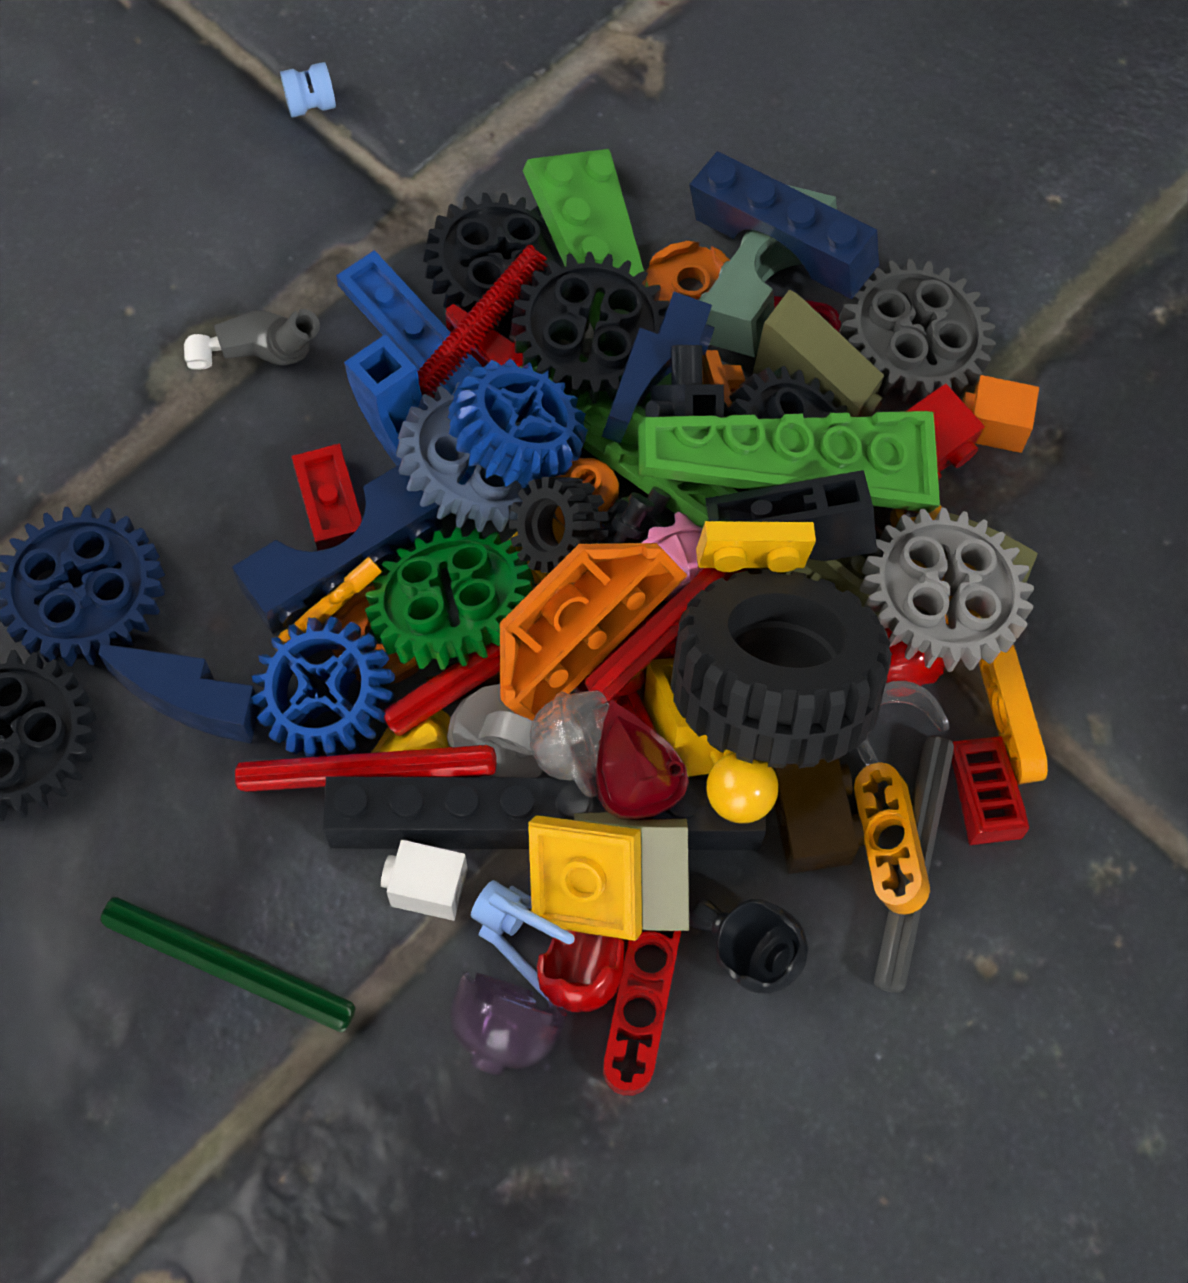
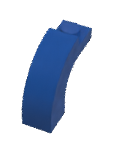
(385, 390)

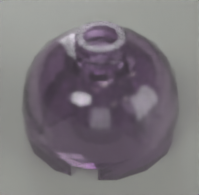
(502, 1023)

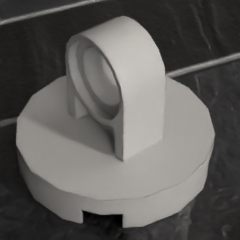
(488, 721)

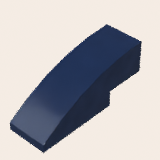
(185, 691)

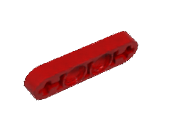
(651, 987)

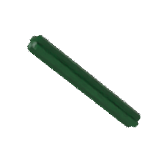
(228, 964)

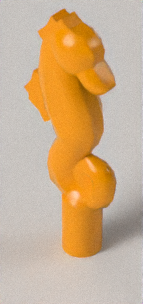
(332, 602)

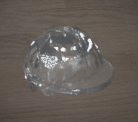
(568, 737)

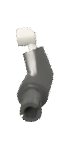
(255, 334)

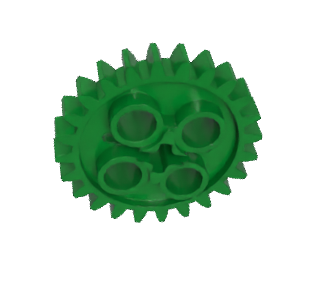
(413, 608)

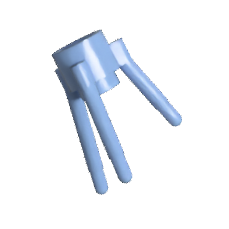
(505, 910)

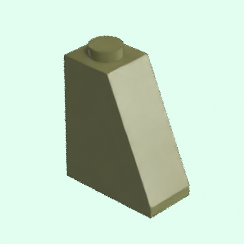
(805, 341)

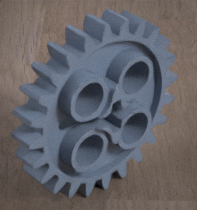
(437, 467)

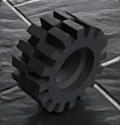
(537, 514)

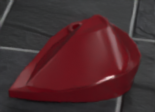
(636, 767)

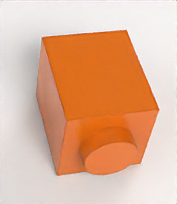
(1005, 411)

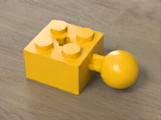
(734, 787)

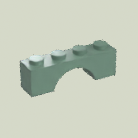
(740, 295)

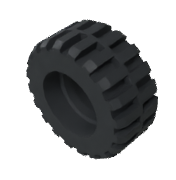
(780, 668)

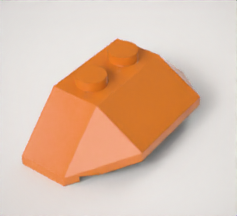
(579, 619)

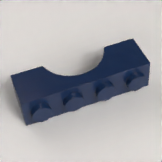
(828, 242)
(290, 581)

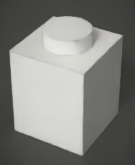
(425, 879)

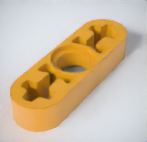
(1015, 716)
(907, 853)

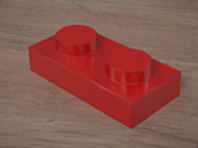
(327, 495)

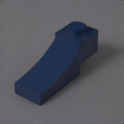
(651, 358)

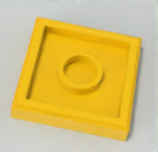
(586, 876)

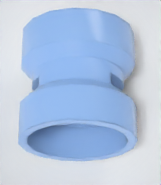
(297, 91)

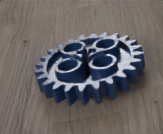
(95, 621)

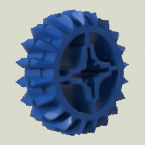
(486, 416)
(307, 700)

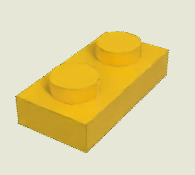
(755, 545)

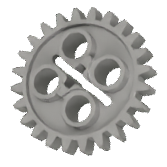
(991, 591)

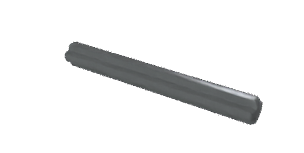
(927, 806)

